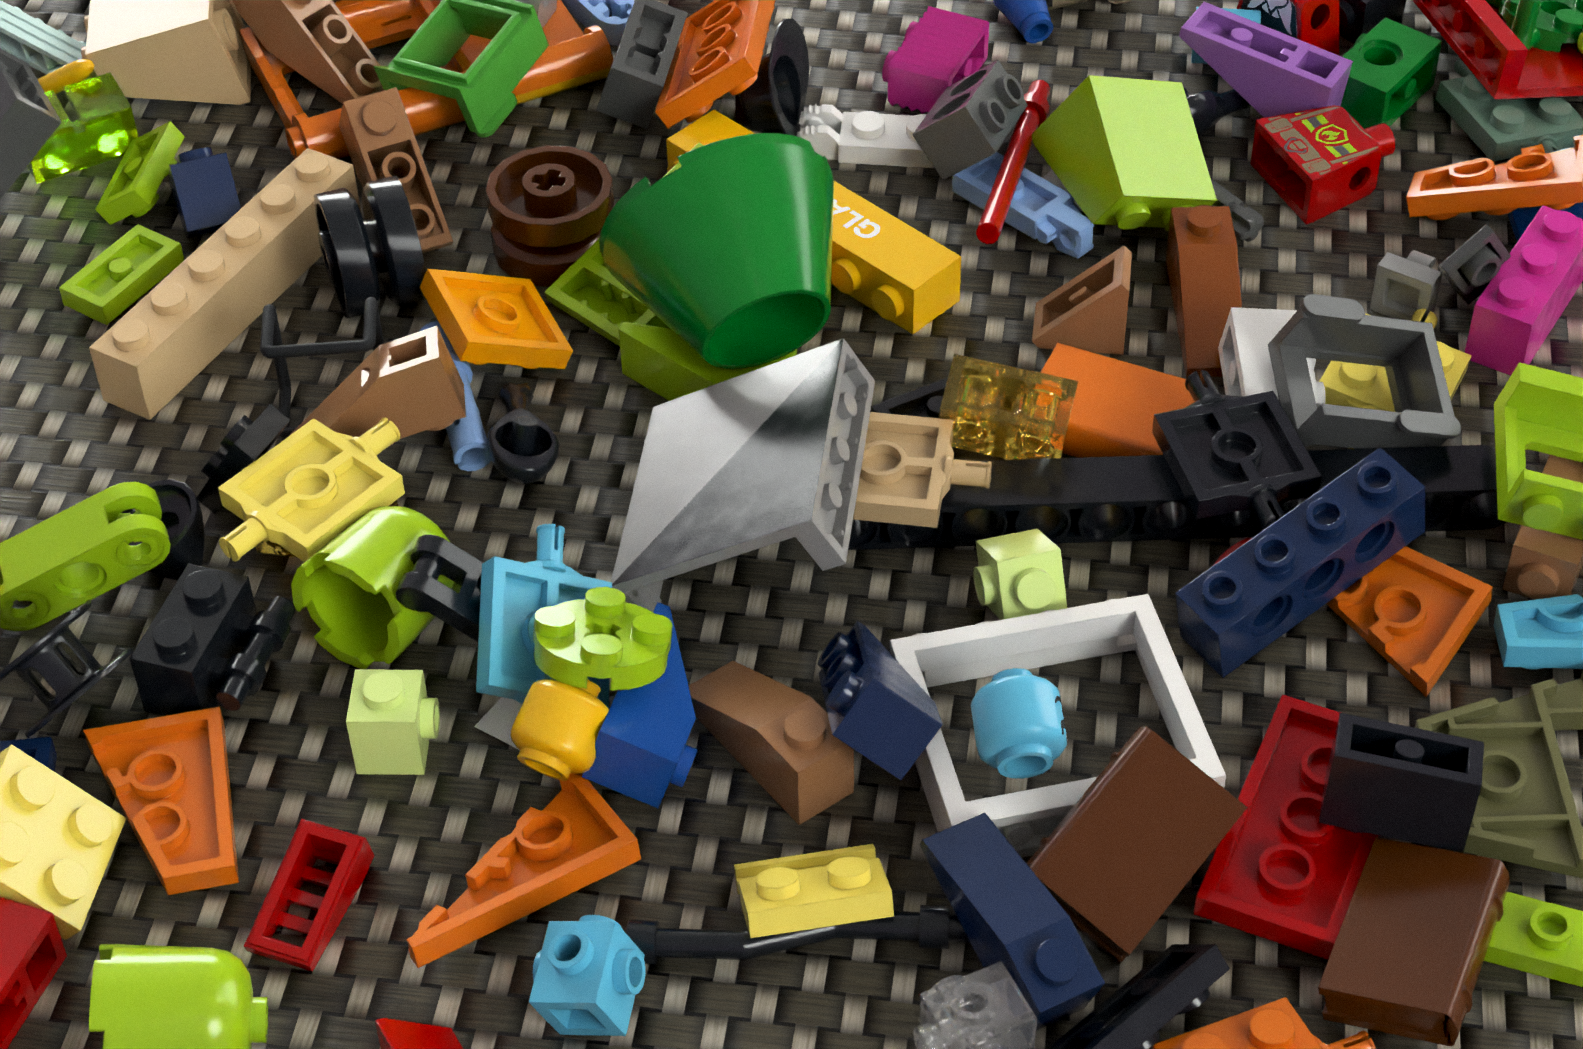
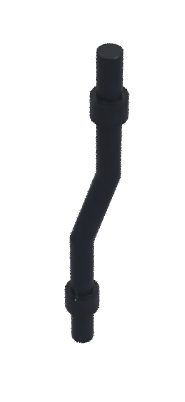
(931, 927)

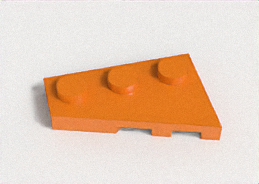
(1498, 189)
(174, 793)

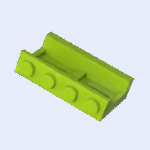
(1541, 414)

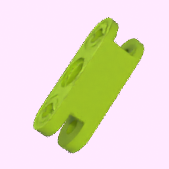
(80, 554)

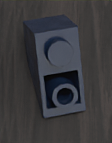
(203, 191)

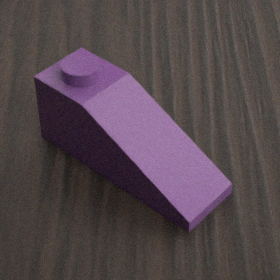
(1265, 65)

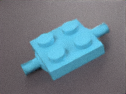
(508, 604)

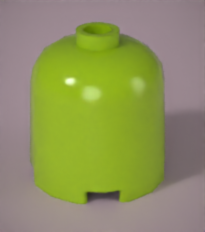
(354, 585)
(174, 999)

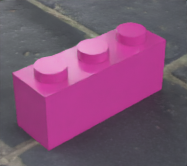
(1528, 292)

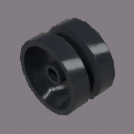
(379, 245)

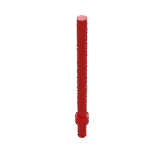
(1013, 162)

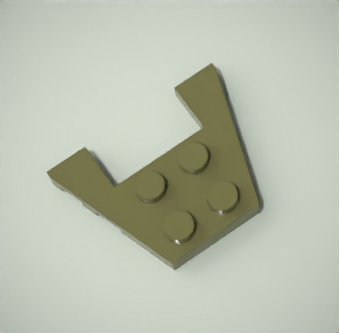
(1525, 793)

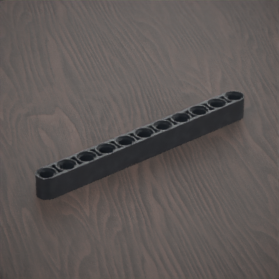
(1143, 501)

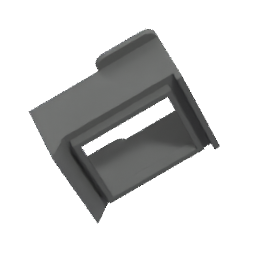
(1342, 332)

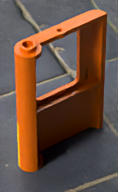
(568, 62)

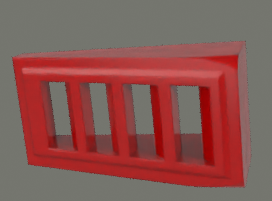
(308, 844)

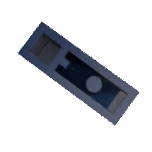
(1013, 918)

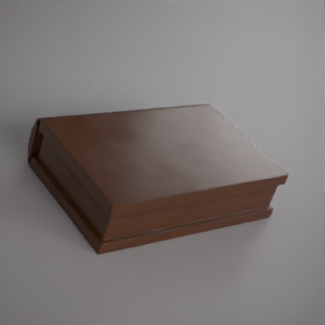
(1134, 841)
(1414, 941)

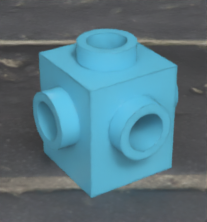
(587, 977)

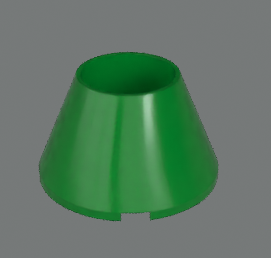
(731, 247)

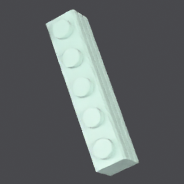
(36, 41)

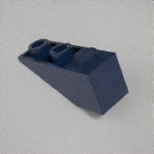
(875, 701)

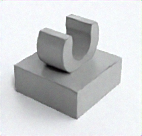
(1405, 285)

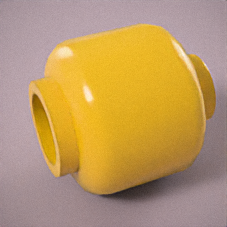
(559, 728)

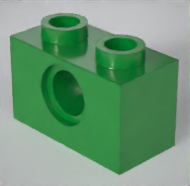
(1389, 72)

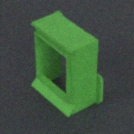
(488, 83)

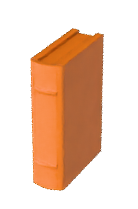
(1114, 403)

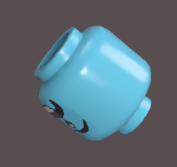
(1019, 723)

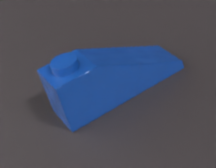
(647, 734)

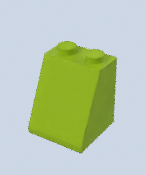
(1127, 151)

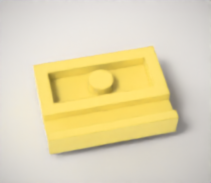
(813, 890)

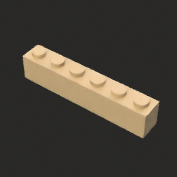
(217, 289)

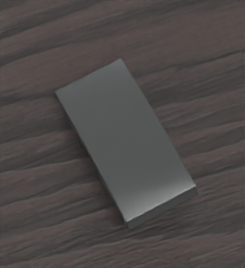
(1474, 264)

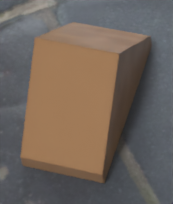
(1088, 309)

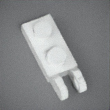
(863, 136)

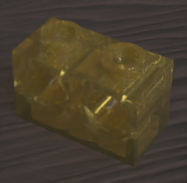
(1007, 409)

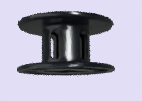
(60, 669)

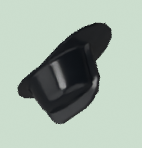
(781, 87)

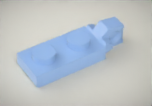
(1036, 207)

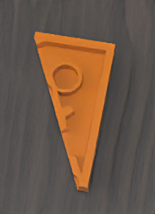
(540, 862)

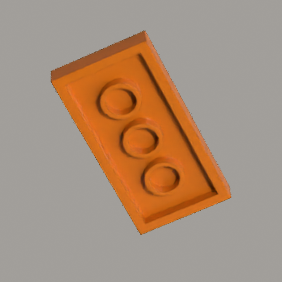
(714, 56)

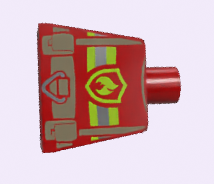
(1319, 158)

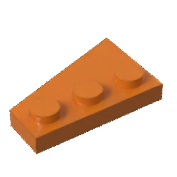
(1414, 613)

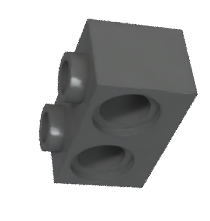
(642, 62)
(971, 119)

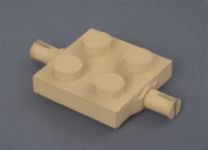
(911, 469)

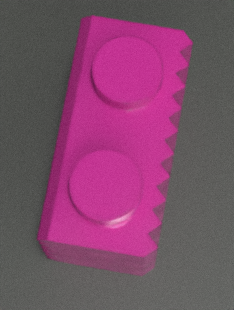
(934, 56)

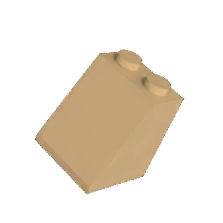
(170, 49)

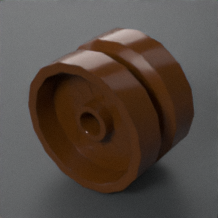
(547, 210)

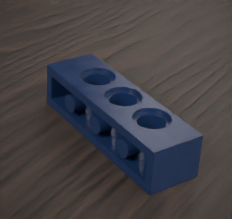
(1301, 562)

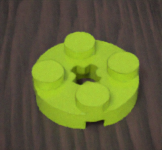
(601, 641)

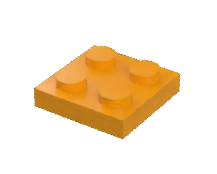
(495, 319)

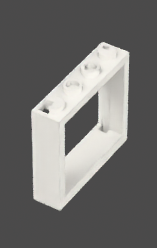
(1034, 643)

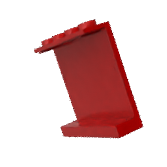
(1498, 54)

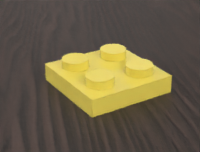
(52, 840)

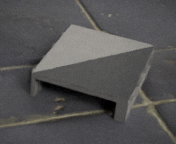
(748, 469)

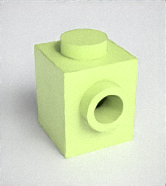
(1019, 574)
(391, 721)

